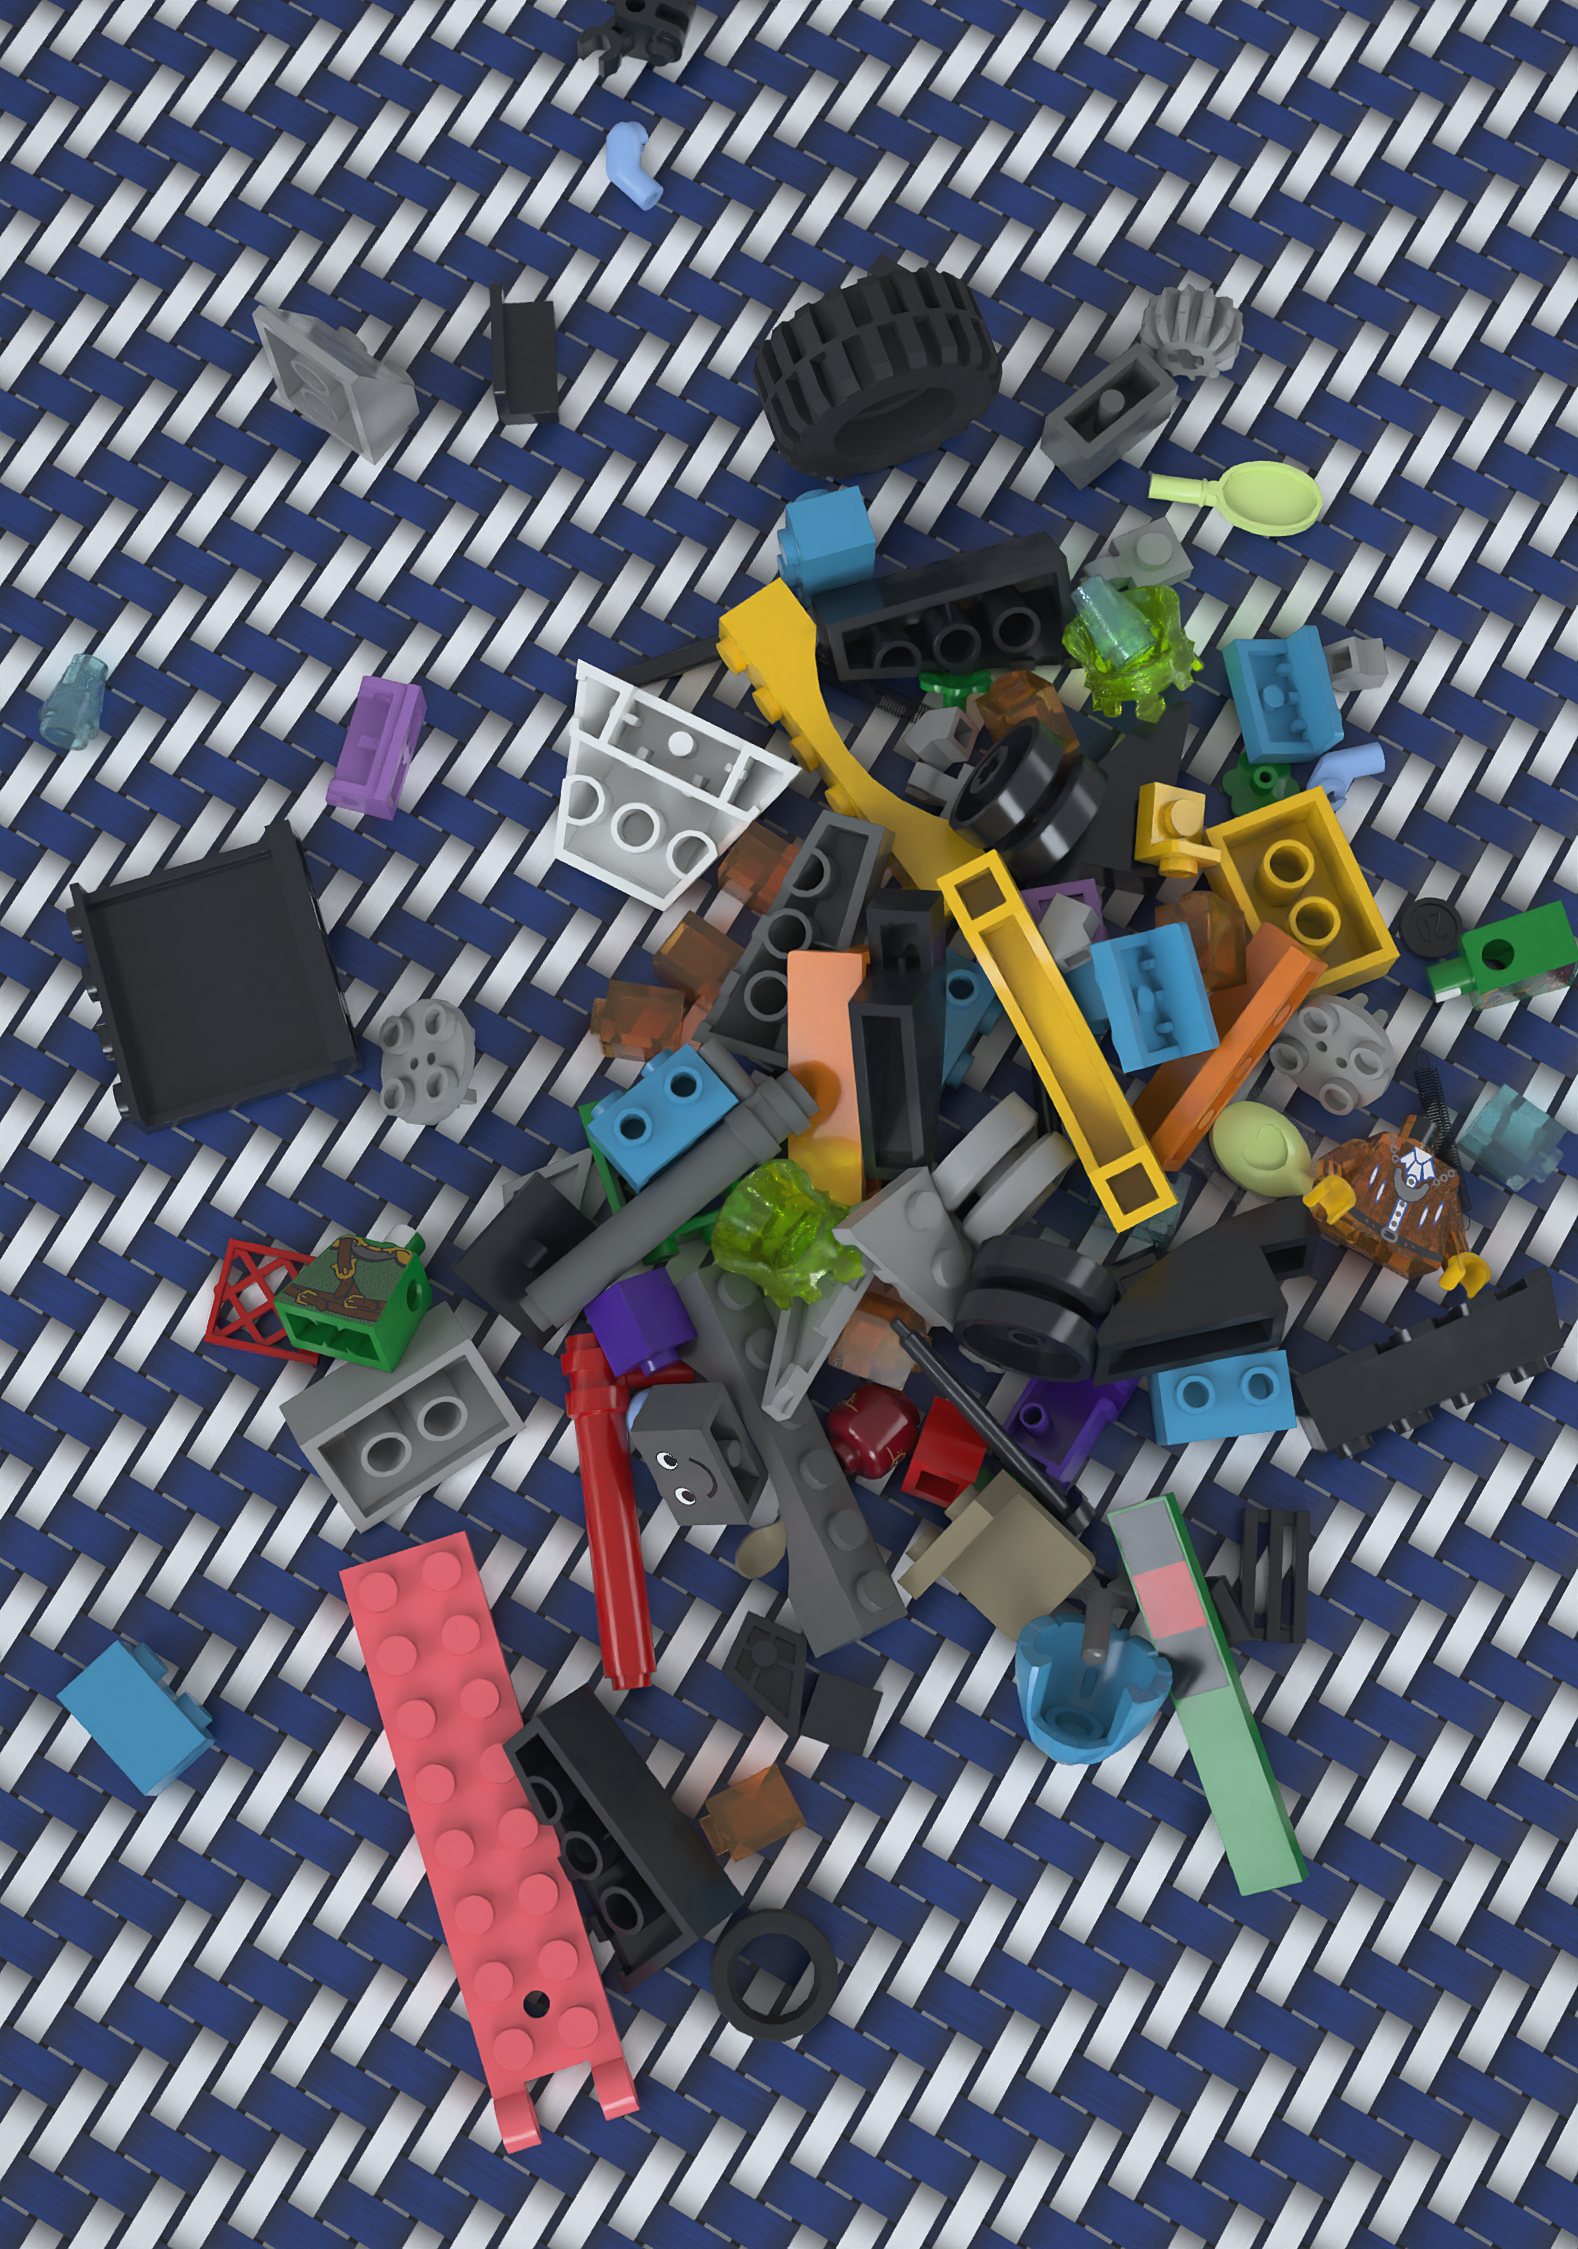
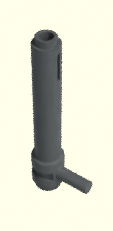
(747, 1136)

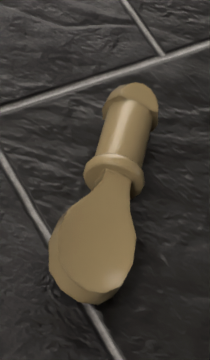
(761, 1549)

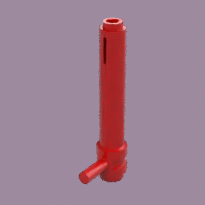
(610, 1505)

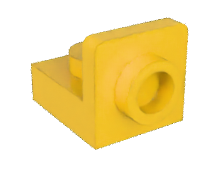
(1172, 831)

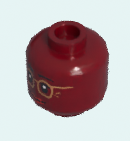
(872, 1430)

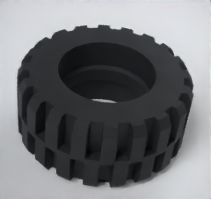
(877, 373)

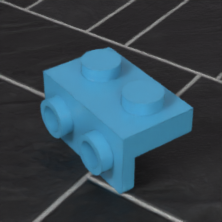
(1283, 697)
(1154, 996)

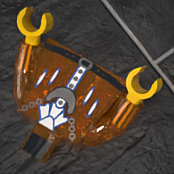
(1397, 1205)

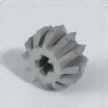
(1192, 332)

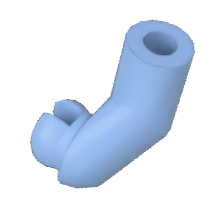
(623, 167)
(1338, 768)

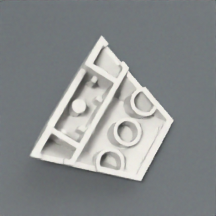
(655, 790)

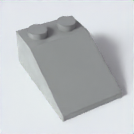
(337, 381)

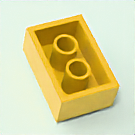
(1300, 874)

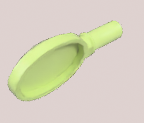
(1254, 496)
(1261, 1150)

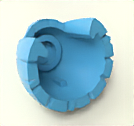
(1084, 1709)

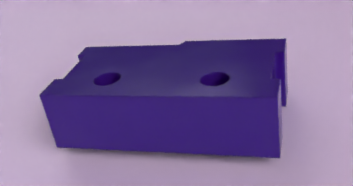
(1069, 1423)

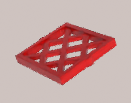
(224, 1292)

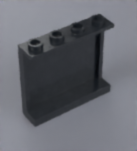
(215, 983)

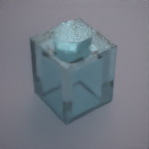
(1513, 1139)

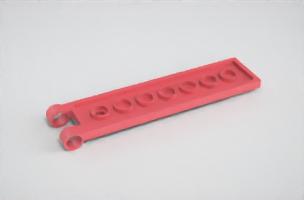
(486, 1855)

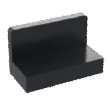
(524, 360)

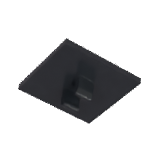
(519, 1247)

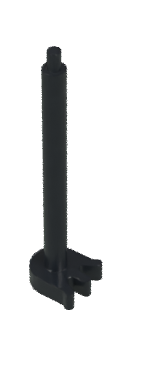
(1072, 1512)

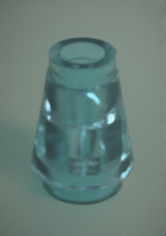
(1113, 622)
(75, 704)

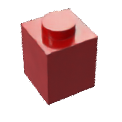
(944, 1457)

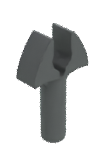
(1099, 1610)

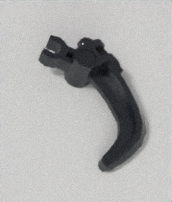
(640, 30)

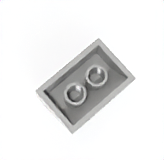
(402, 1432)

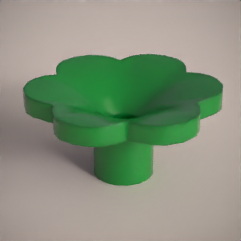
(956, 687)
(1249, 792)

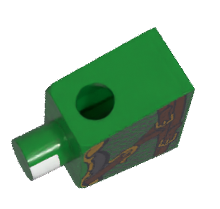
(1532, 948)
(359, 1299)

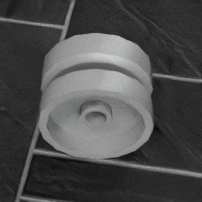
(1003, 1177)

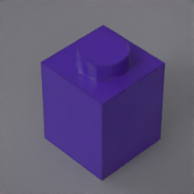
(641, 1323)

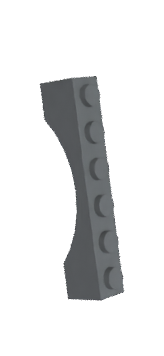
(834, 1563)

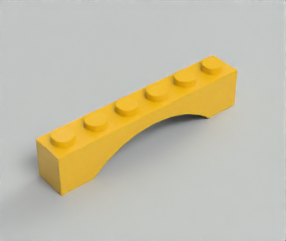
(775, 648)
(1058, 1040)

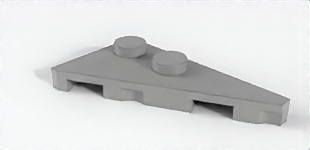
(914, 1249)
(808, 1335)

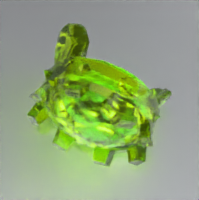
(1149, 674)
(782, 1234)

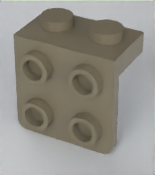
(1001, 1555)

